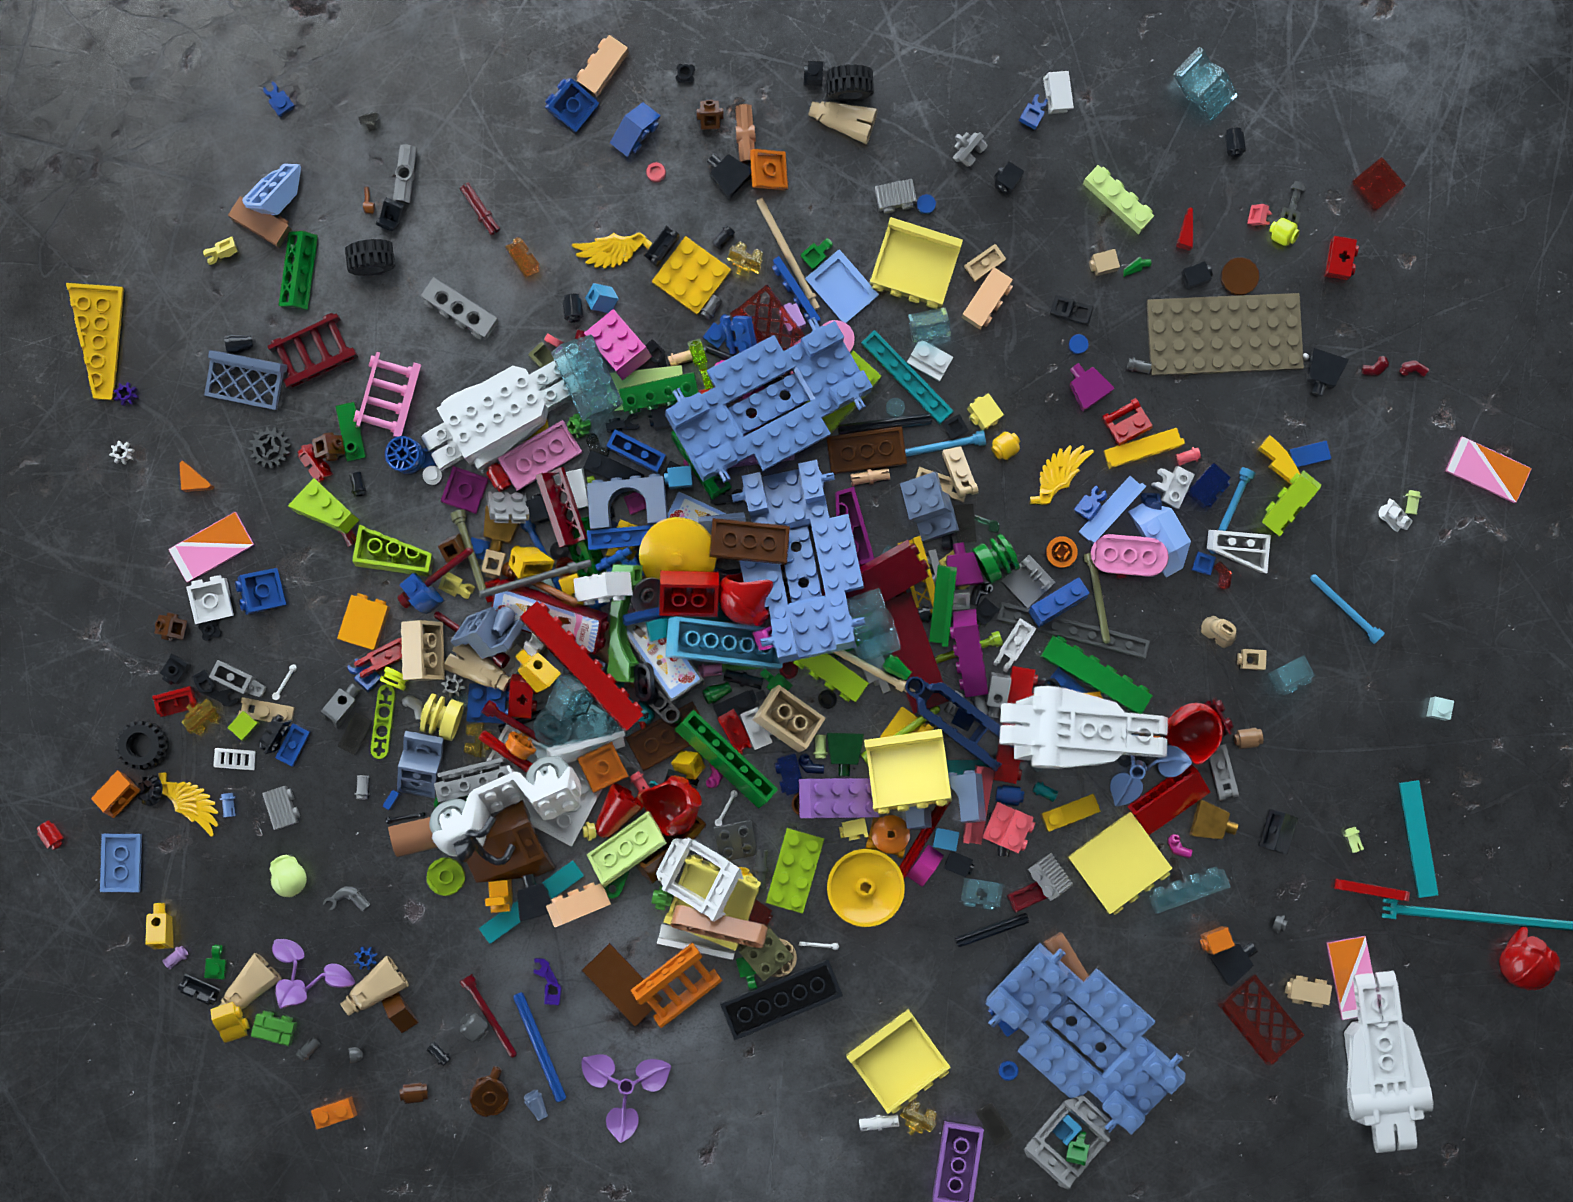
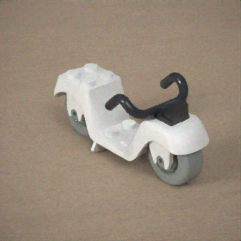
(462, 825)

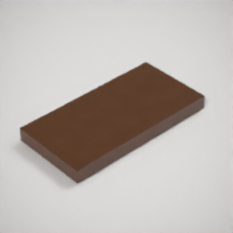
(866, 450)
(749, 541)
(659, 740)
(616, 979)

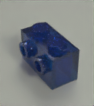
(1208, 485)
(790, 773)

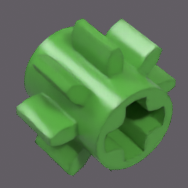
(577, 426)
(661, 898)

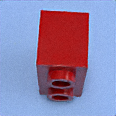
(1335, 267)
(518, 705)

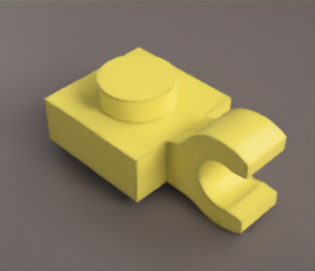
(222, 249)
(453, 585)

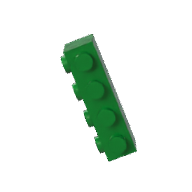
(657, 392)

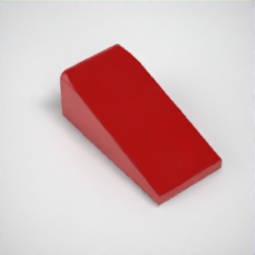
(1185, 238)

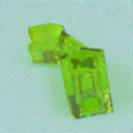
(699, 358)

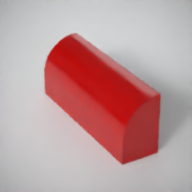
(1169, 799)

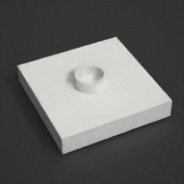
(578, 486)

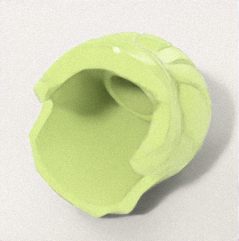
(287, 876)

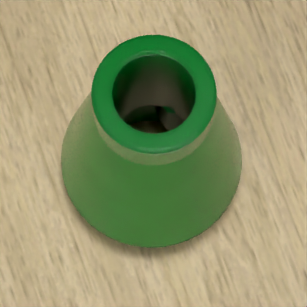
(896, 667)
(716, 692)

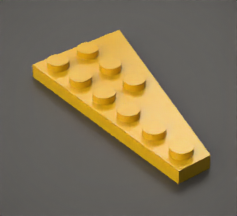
(98, 327)

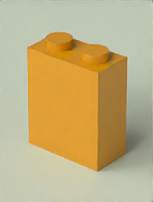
(364, 621)

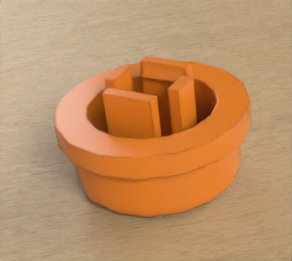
(1061, 552)
(520, 745)

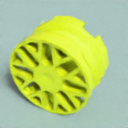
(394, 676)

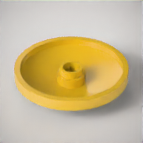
(676, 546)
(865, 887)

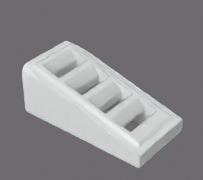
(217, 759)

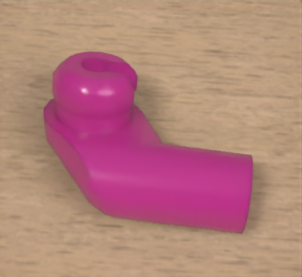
(714, 779)
(1176, 847)

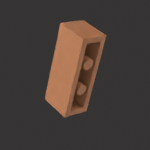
(264, 225)

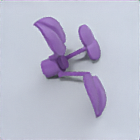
(293, 991)
(651, 1074)

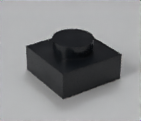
(955, 427)

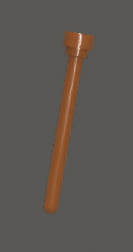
(508, 572)

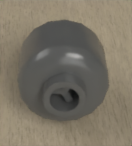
(474, 1027)

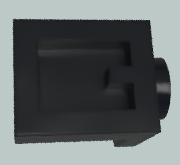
(985, 612)

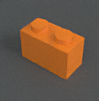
(115, 794)
(1216, 940)
(334, 1112)

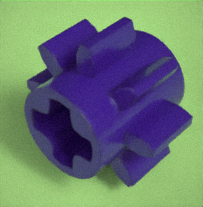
(124, 389)

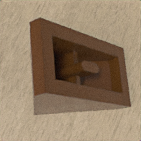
(399, 1012)

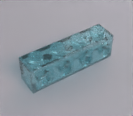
(1189, 890)

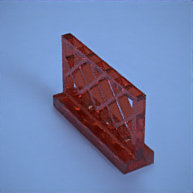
(740, 311)
(1251, 1033)

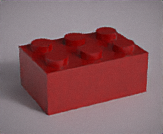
(689, 593)

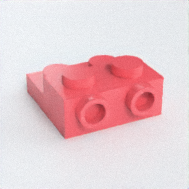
(1008, 828)

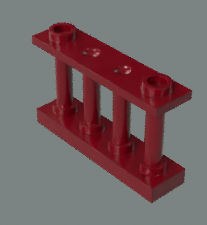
(328, 362)

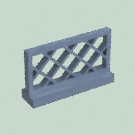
(244, 363)

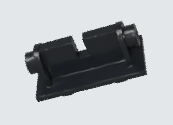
(661, 245)
(279, 729)
(206, 992)

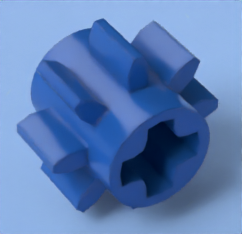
(364, 963)

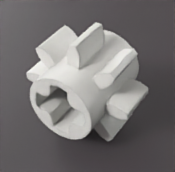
(126, 455)

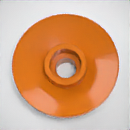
(880, 836)

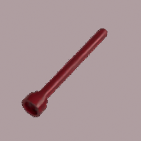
(403, 597)
(500, 659)
(492, 710)
(470, 984)

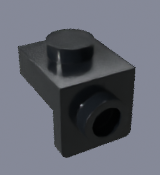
(390, 214)

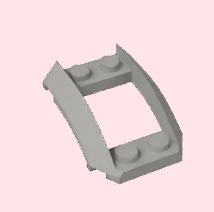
(1049, 1159)

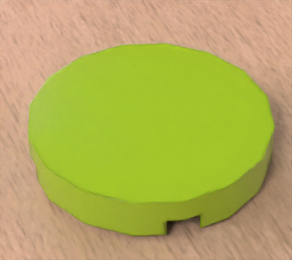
(445, 876)

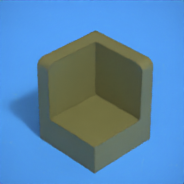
(541, 355)

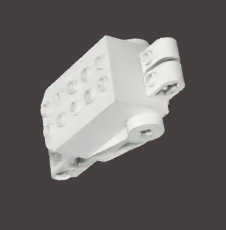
(495, 416)
(1077, 729)
(1385, 1066)

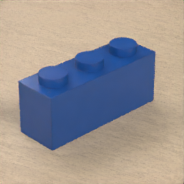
(636, 451)
(1058, 602)

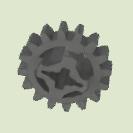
(268, 454)

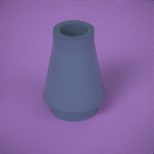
(503, 620)
(535, 1103)

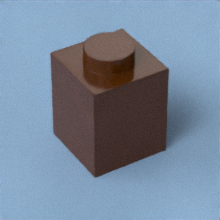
(451, 547)

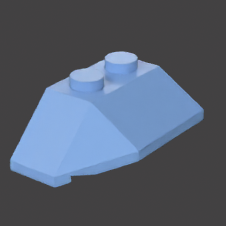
(274, 190)
(1166, 528)

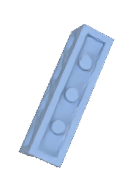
(1111, 509)

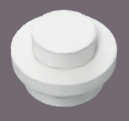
(432, 475)

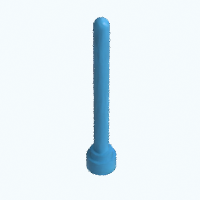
(977, 439)
(1246, 476)
(1373, 633)

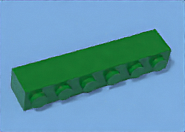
(1096, 675)
(726, 759)

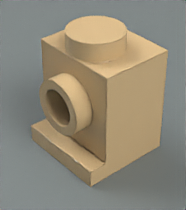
(490, 557)
(1258, 656)

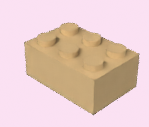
(422, 650)
(789, 718)

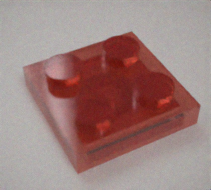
(1378, 183)

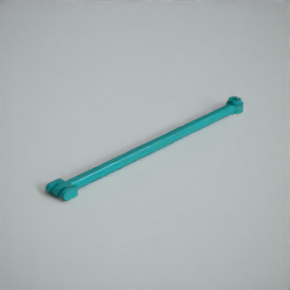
(1474, 916)

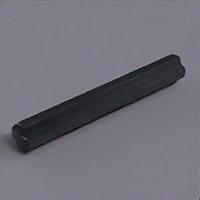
(992, 930)

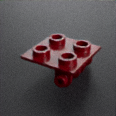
(1219, 707)

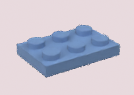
(121, 863)

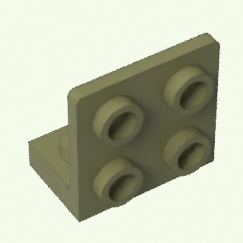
(767, 959)

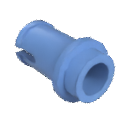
(228, 804)

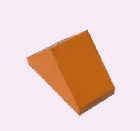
(192, 480)

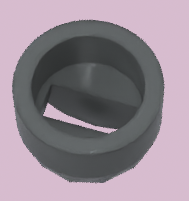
(355, 1055)

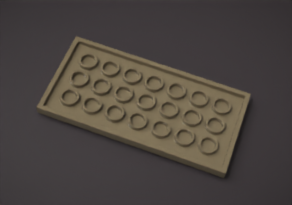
(1225, 334)

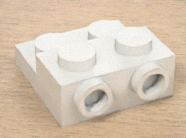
(210, 599)

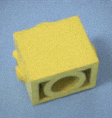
(984, 412)

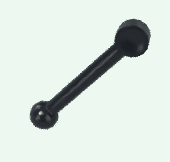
(389, 820)

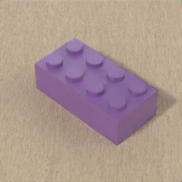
(836, 798)
(957, 1163)

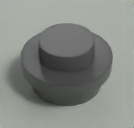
(1280, 924)

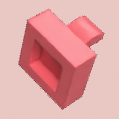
(1258, 215)

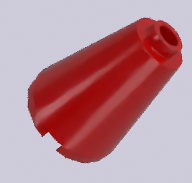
(616, 810)

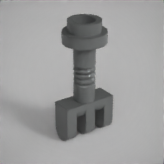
(1298, 187)

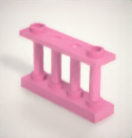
(400, 408)

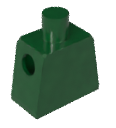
(844, 750)

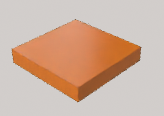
(768, 169)
(602, 767)

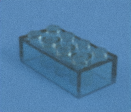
(587, 377)

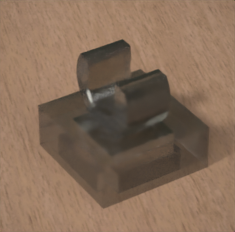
(369, 119)

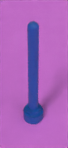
(530, 528)

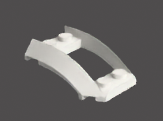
(721, 889)

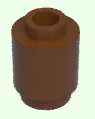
(414, 1093)

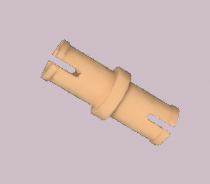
(870, 476)

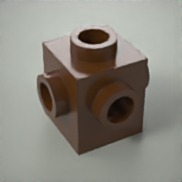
(710, 114)
(328, 446)
(170, 627)

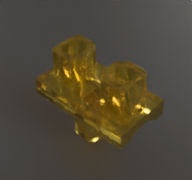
(744, 260)
(198, 715)
(475, 748)
(917, 1121)

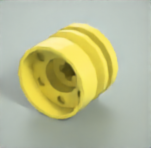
(441, 717)

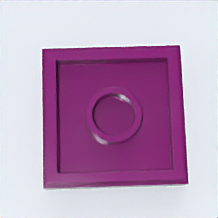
(464, 490)

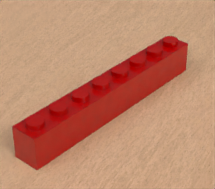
(576, 661)

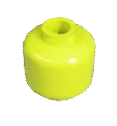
(1284, 232)

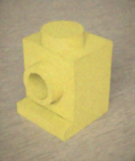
(853, 829)

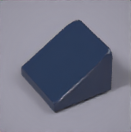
(962, 720)

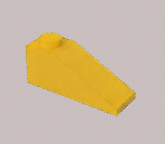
(1070, 812)

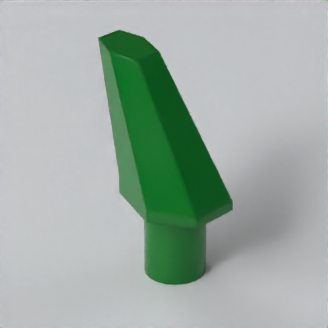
(1136, 266)

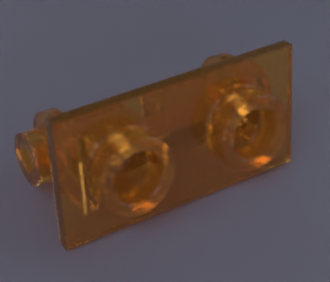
(526, 262)

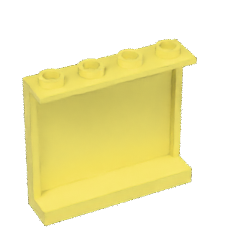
(915, 263)
(908, 771)
(1120, 863)
(699, 878)
(898, 1062)

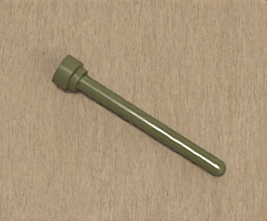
(459, 518)
(1098, 598)

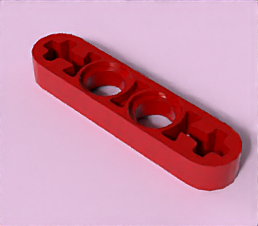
(1372, 890)

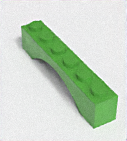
(619, 651)

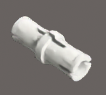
(879, 1122)

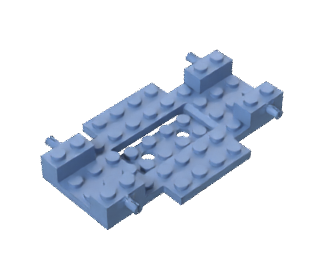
(821, 373)
(812, 621)
(1133, 1075)

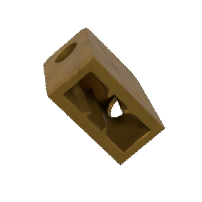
(499, 532)
(1211, 822)

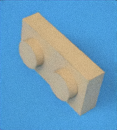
(985, 262)

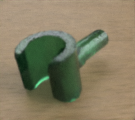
(993, 525)

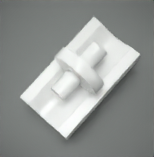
(1394, 516)

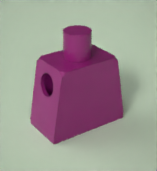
(1089, 386)
(967, 566)

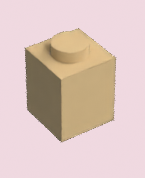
(1104, 262)

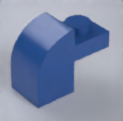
(421, 597)

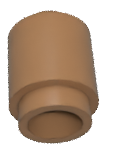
(1248, 738)

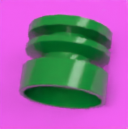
(996, 558)

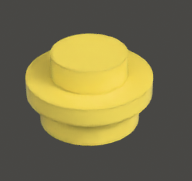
(589, 831)

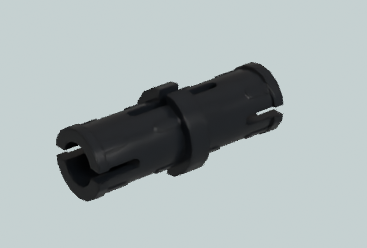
(743, 679)

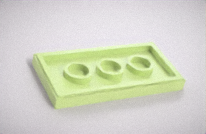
(644, 376)
(626, 849)

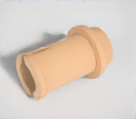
(680, 358)

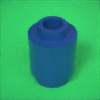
(1009, 795)

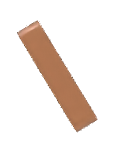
(724, 928)

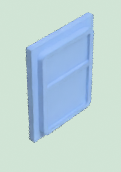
(841, 286)

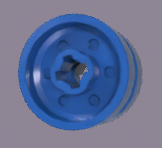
(398, 448)

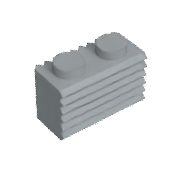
(895, 196)
(281, 807)
(1050, 876)

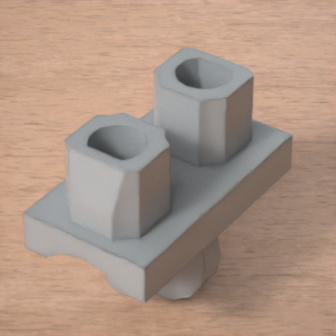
(964, 154)

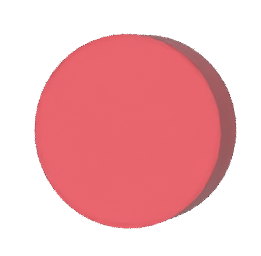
(656, 172)
(552, 340)

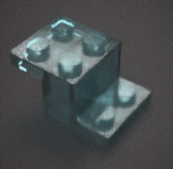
(1205, 83)
(879, 633)

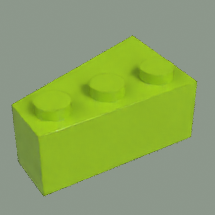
(1290, 502)
(323, 507)

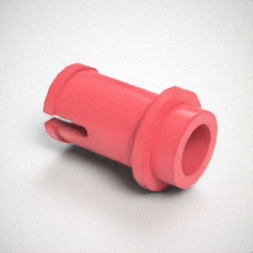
(1188, 456)
(639, 781)

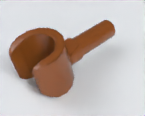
(368, 206)

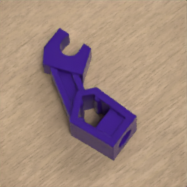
(546, 971)

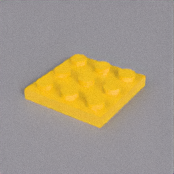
(691, 275)

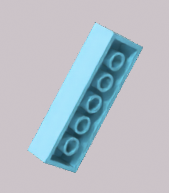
(717, 643)

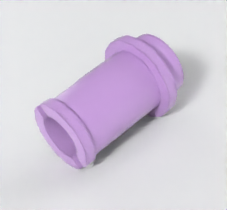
(179, 954)

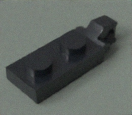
(740, 703)

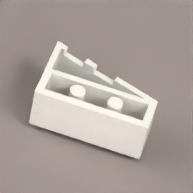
(1244, 548)
(603, 587)

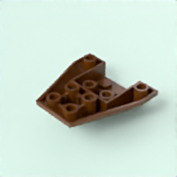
(513, 828)

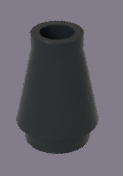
(237, 342)

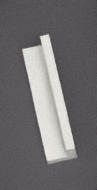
(572, 749)
(681, 939)

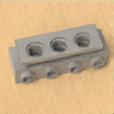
(464, 786)

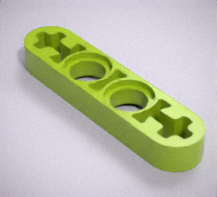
(380, 721)

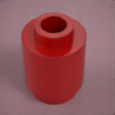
(498, 477)
(50, 835)

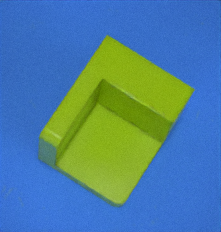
(243, 726)

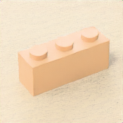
(602, 65)
(988, 298)
(577, 904)

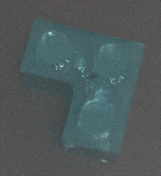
(1290, 675)
(568, 698)

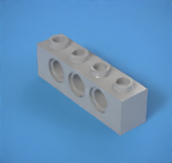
(437, 289)

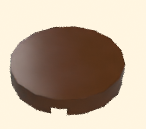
(1240, 276)
(489, 1097)

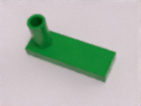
(350, 434)

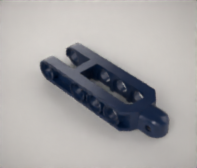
(922, 695)

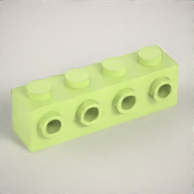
(1118, 199)

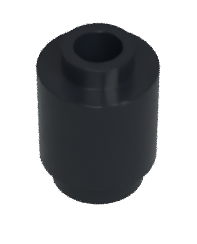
(1235, 142)
(572, 308)

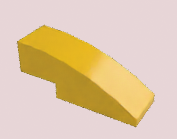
(1281, 461)

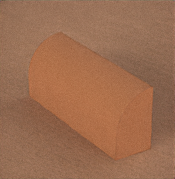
(411, 837)
(1070, 959)

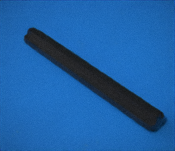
(906, 421)

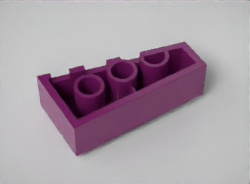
(848, 504)
(970, 653)

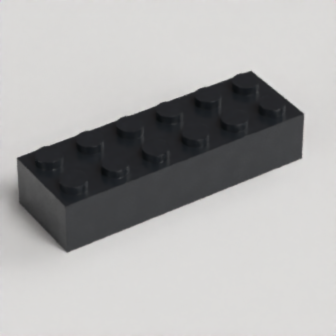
(781, 999)

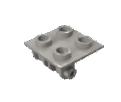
(1028, 581)

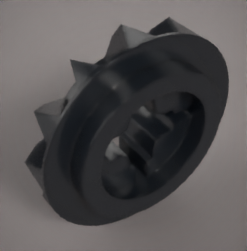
(154, 793)

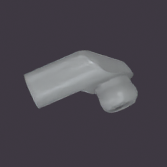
(415, 704)

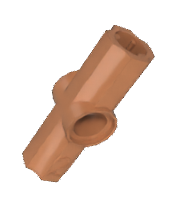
(745, 132)

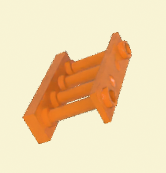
(668, 972)

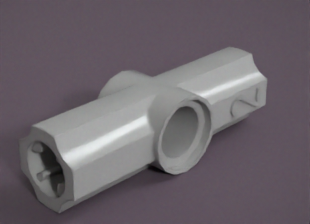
(406, 162)

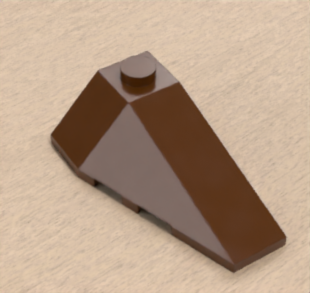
(650, 865)

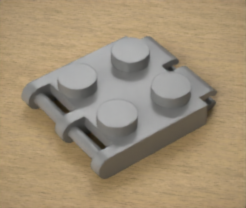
(507, 507)

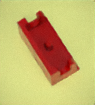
(174, 701)
(735, 731)

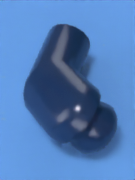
(808, 766)

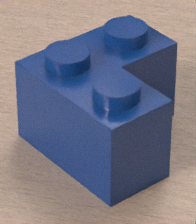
(634, 129)

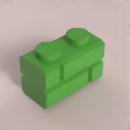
(273, 1028)

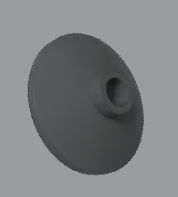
(646, 594)

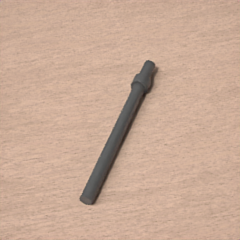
(571, 568)

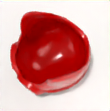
(743, 600)
(1196, 731)
(672, 805)
(1528, 961)

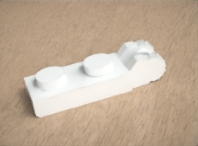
(1015, 643)

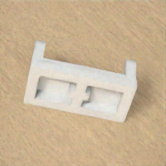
(1058, 92)

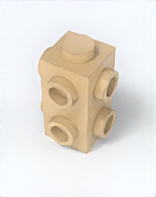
(1304, 990)

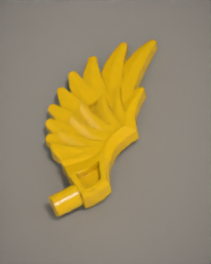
(611, 249)
(1059, 473)
(190, 802)

